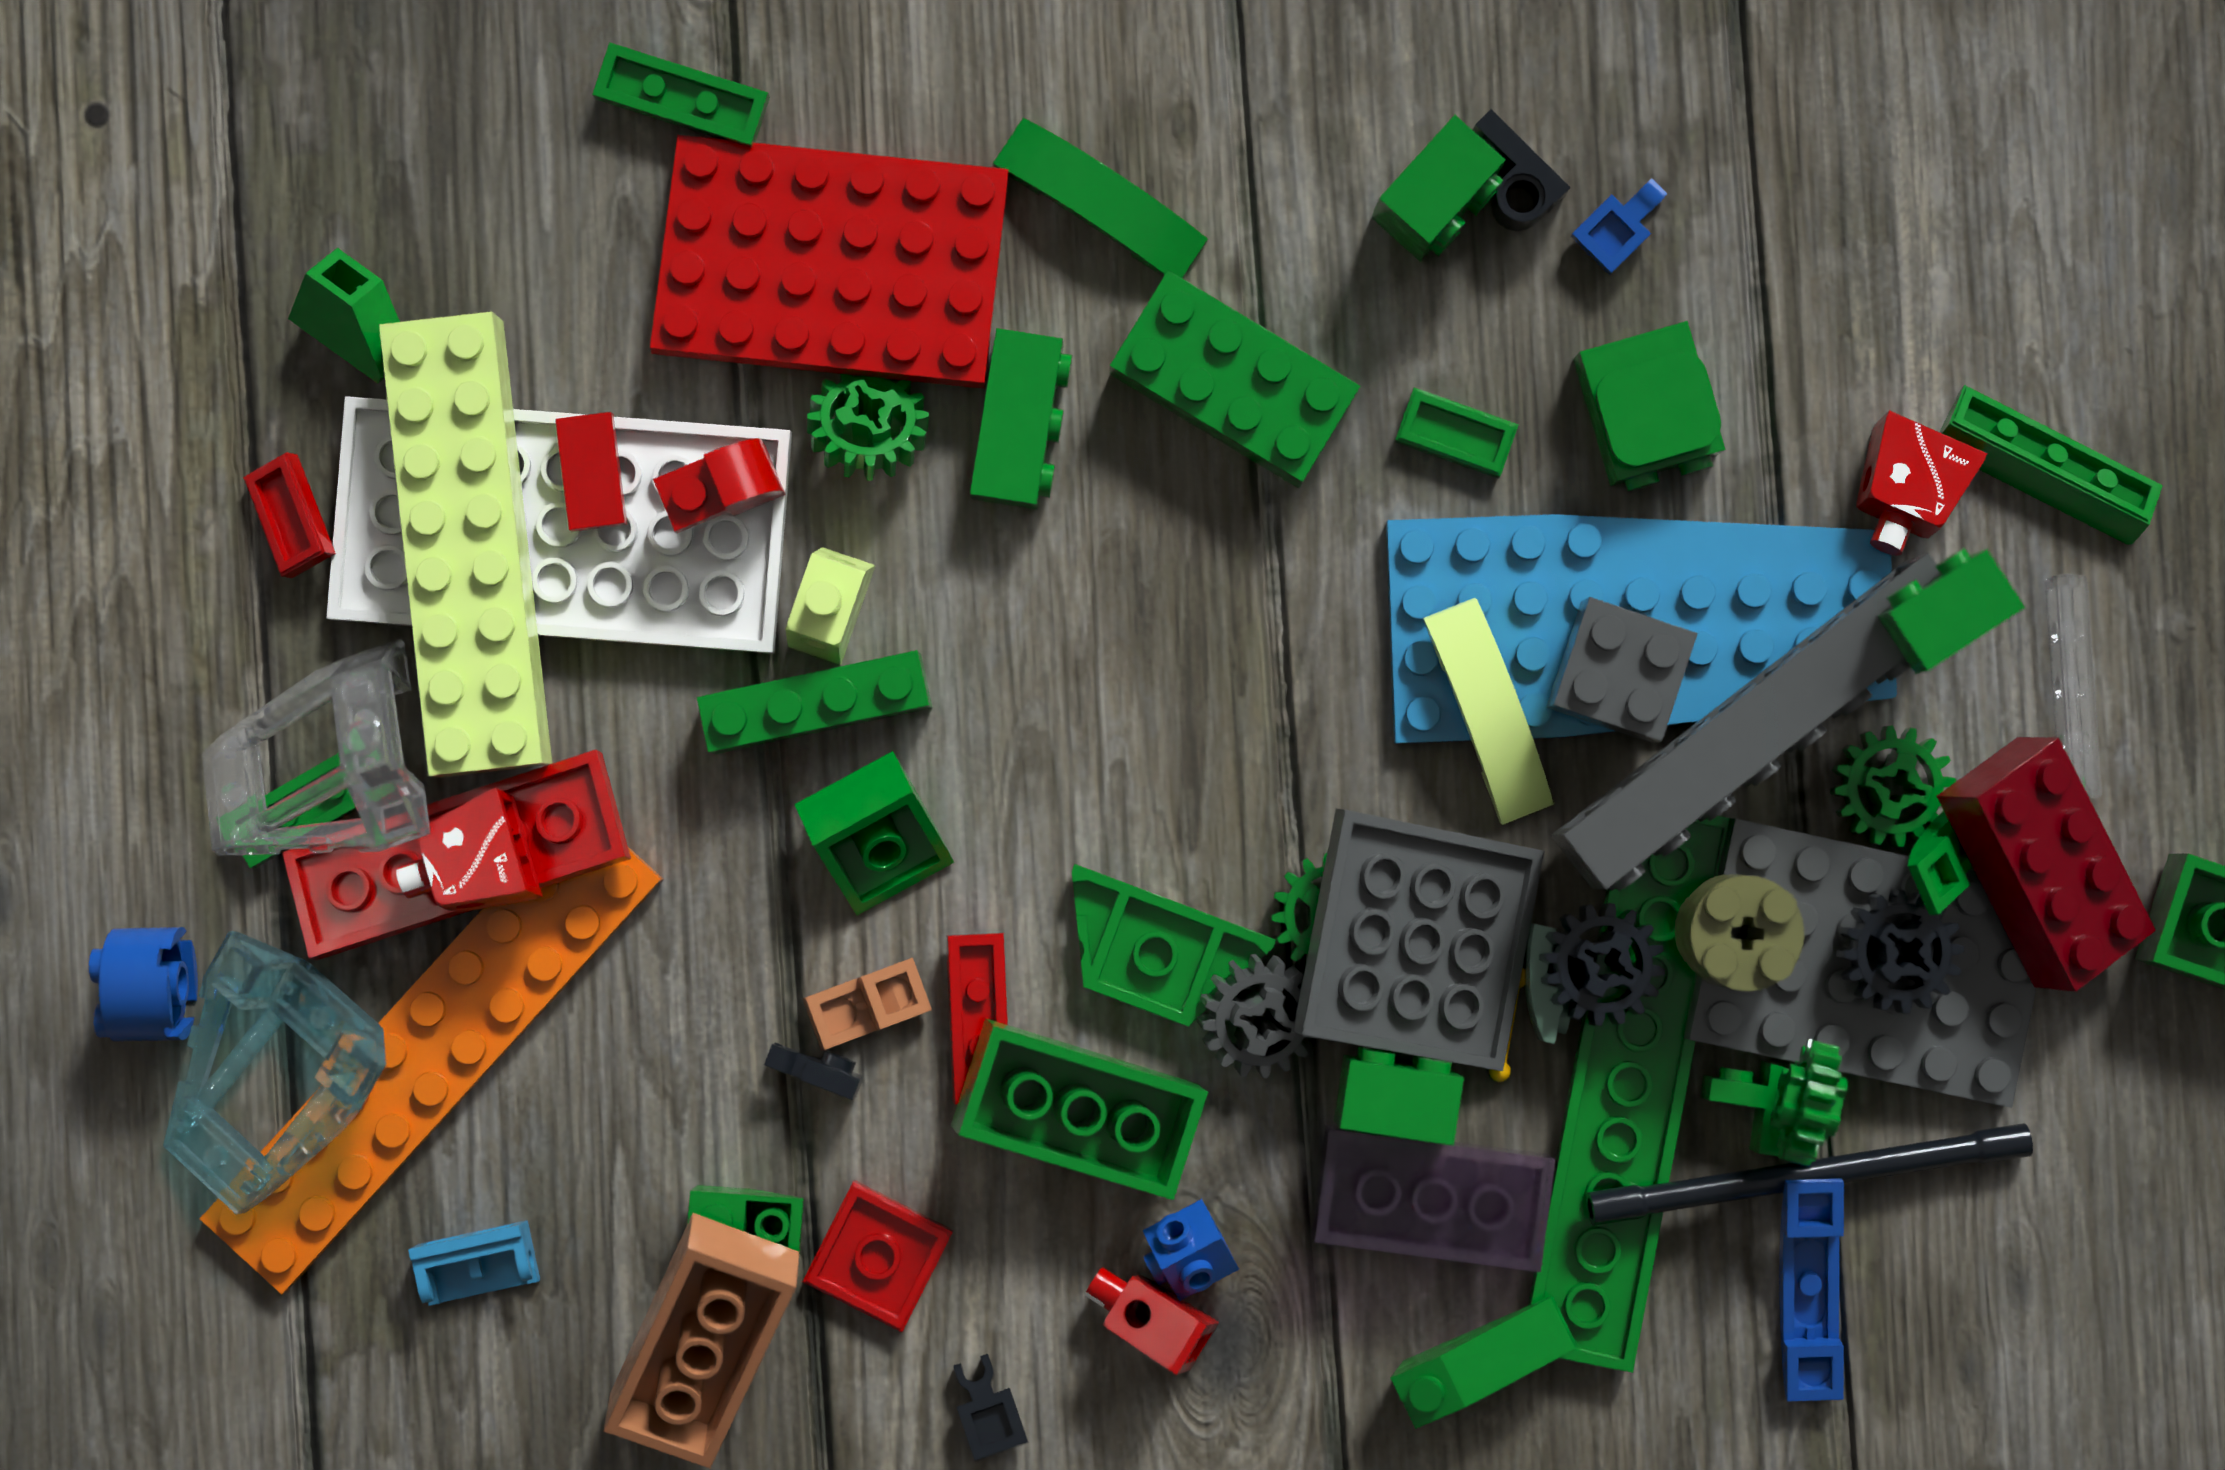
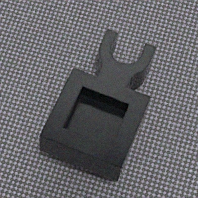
(829, 1073)
(991, 1417)

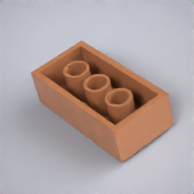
(702, 1340)

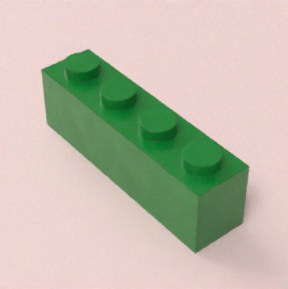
(814, 702)

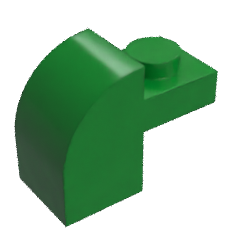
(1738, 1088)

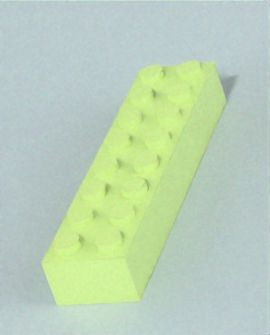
(465, 544)

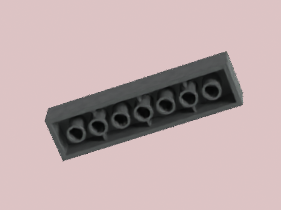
(1740, 739)

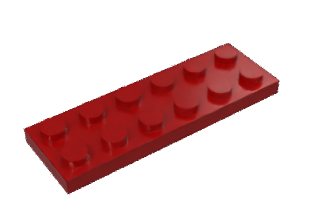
(356, 897)

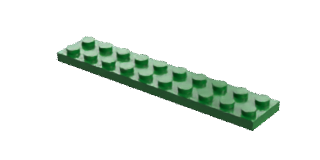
(1625, 1120)

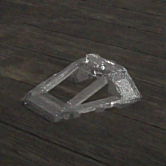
(370, 756)

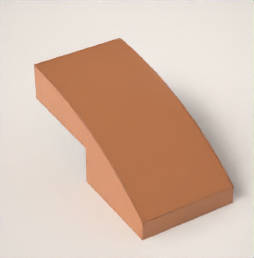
(867, 1004)

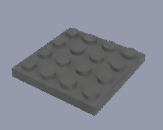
(1418, 940)

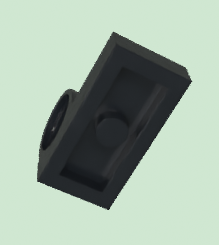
(1523, 171)

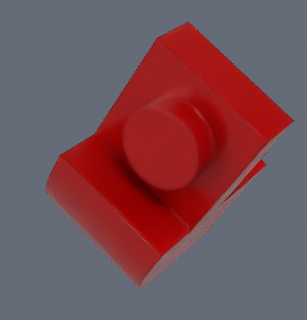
(720, 483)

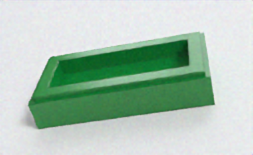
(1456, 433)

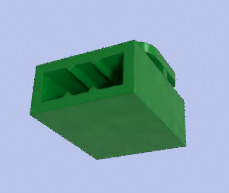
(1650, 406)

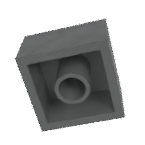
(1621, 670)

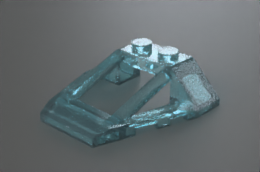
(294, 993)

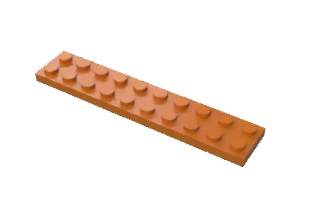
(436, 1051)

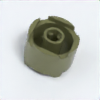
(1772, 936)

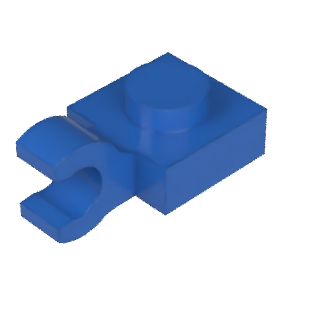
(1616, 229)

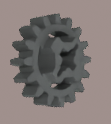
(1269, 1037)

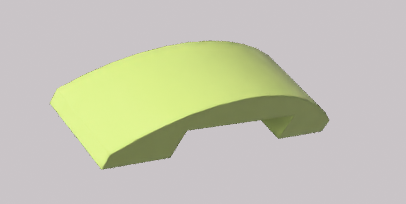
(1490, 710)

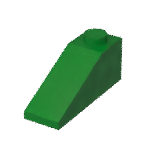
(1481, 1361)

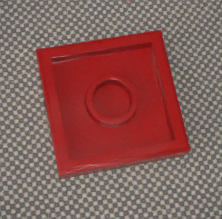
(877, 1256)

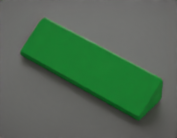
(2054, 467)

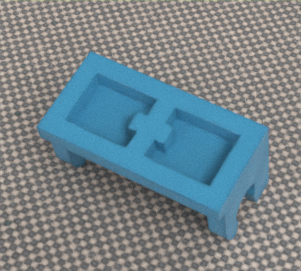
(474, 1263)

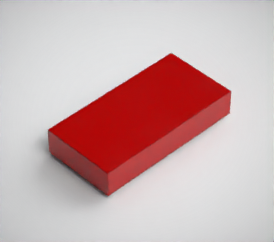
(591, 471)
(289, 515)

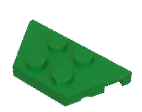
(1153, 947)

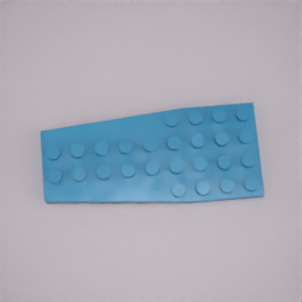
(1735, 584)

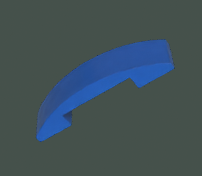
(1810, 1289)

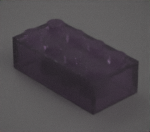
(1433, 1199)

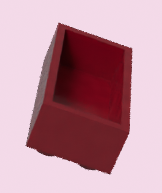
(2046, 863)

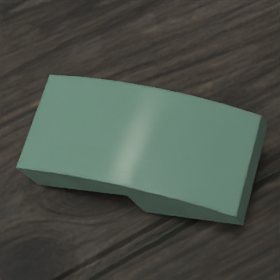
(1544, 1015)

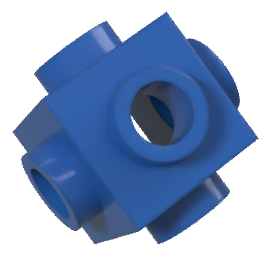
(1188, 1251)

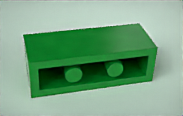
(1020, 419)

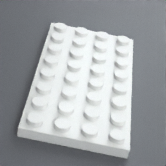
(603, 584)

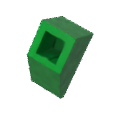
(343, 308)
(751, 1210)

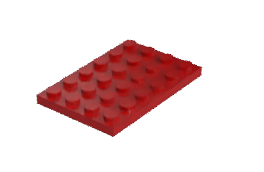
(830, 261)

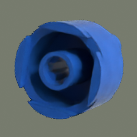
(144, 984)

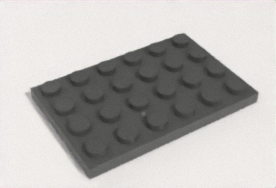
(1958, 1047)

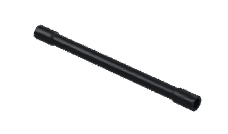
(1638, 1201)

